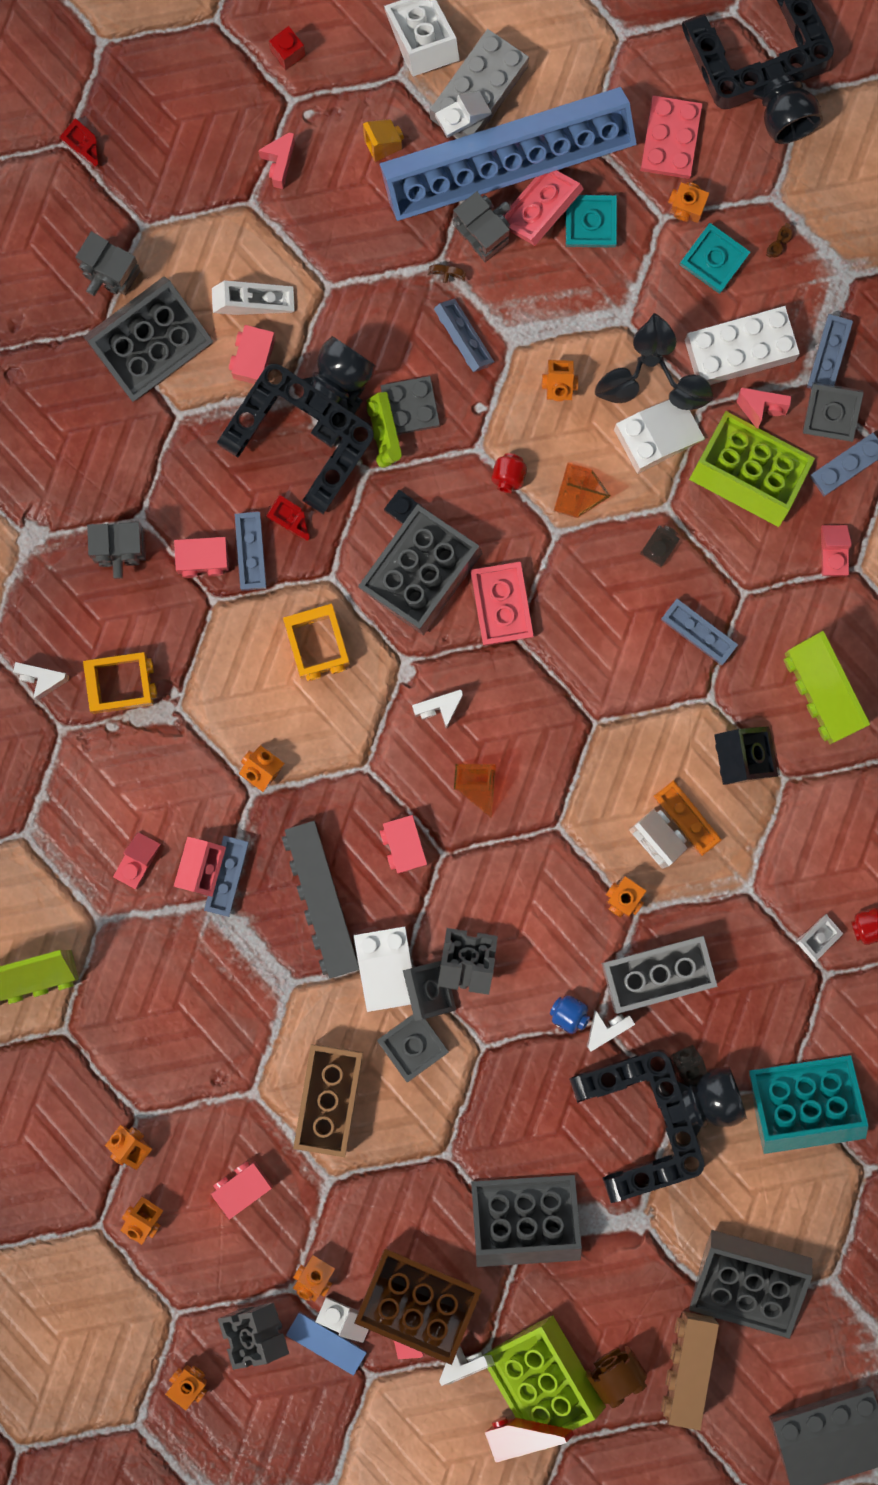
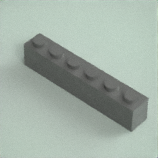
(322, 900)

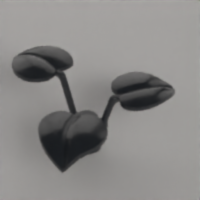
(652, 341)

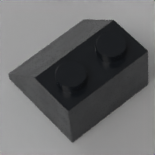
(745, 755)

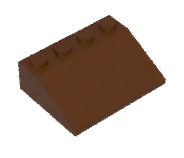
(417, 1306)

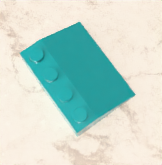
(808, 1104)

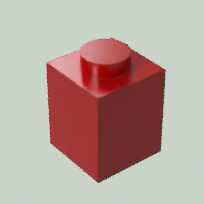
(287, 48)

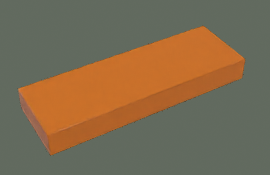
(687, 818)

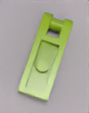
(384, 429)

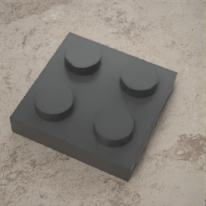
(412, 405)
(832, 411)
(425, 995)
(412, 1047)

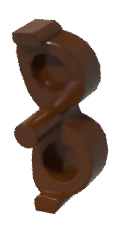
(783, 237)
(438, 269)

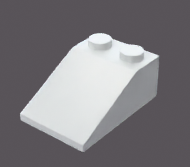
(422, 34)
(657, 434)
(658, 838)
(381, 966)

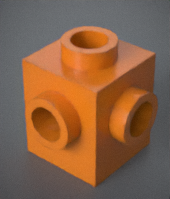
(688, 202)
(560, 380)
(260, 767)
(634, 895)
(128, 1147)
(141, 1220)
(313, 1279)
(183, 1395)

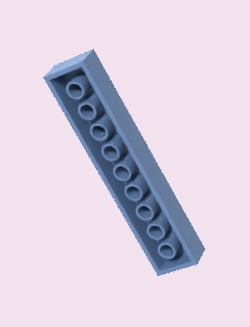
(509, 153)

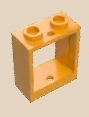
(309, 617)
(93, 687)

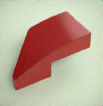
(81, 141)
(289, 517)

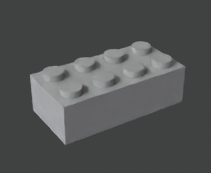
(490, 68)
(659, 974)

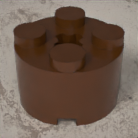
(617, 1376)

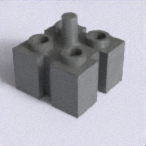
(481, 226)
(107, 265)
(116, 544)
(467, 961)
(253, 1336)

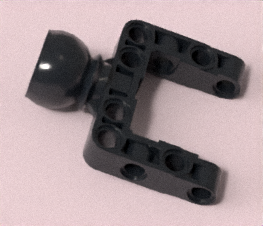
(789, 110)
(324, 396)
(686, 1110)

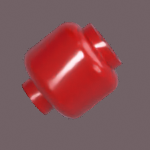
(509, 473)
(866, 926)

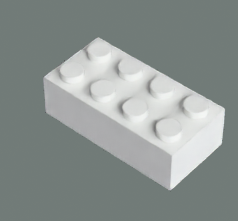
(742, 346)

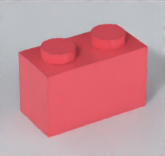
(253, 353)
(201, 556)
(404, 845)
(199, 866)
(241, 1190)

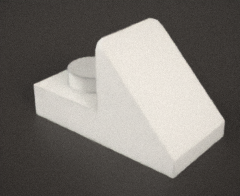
(463, 113)
(46, 679)
(446, 704)
(819, 938)
(601, 1034)
(341, 1319)
(461, 1369)

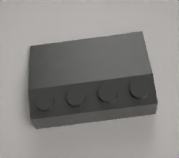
(148, 338)
(420, 569)
(526, 1221)
(751, 1284)
(828, 1438)

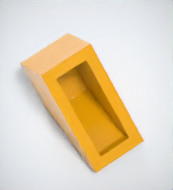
(382, 138)

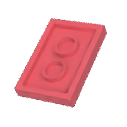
(671, 137)
(541, 205)
(501, 603)

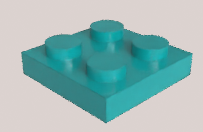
(592, 221)
(714, 258)

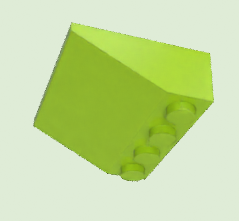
(752, 469)
(825, 688)
(37, 975)
(544, 1378)

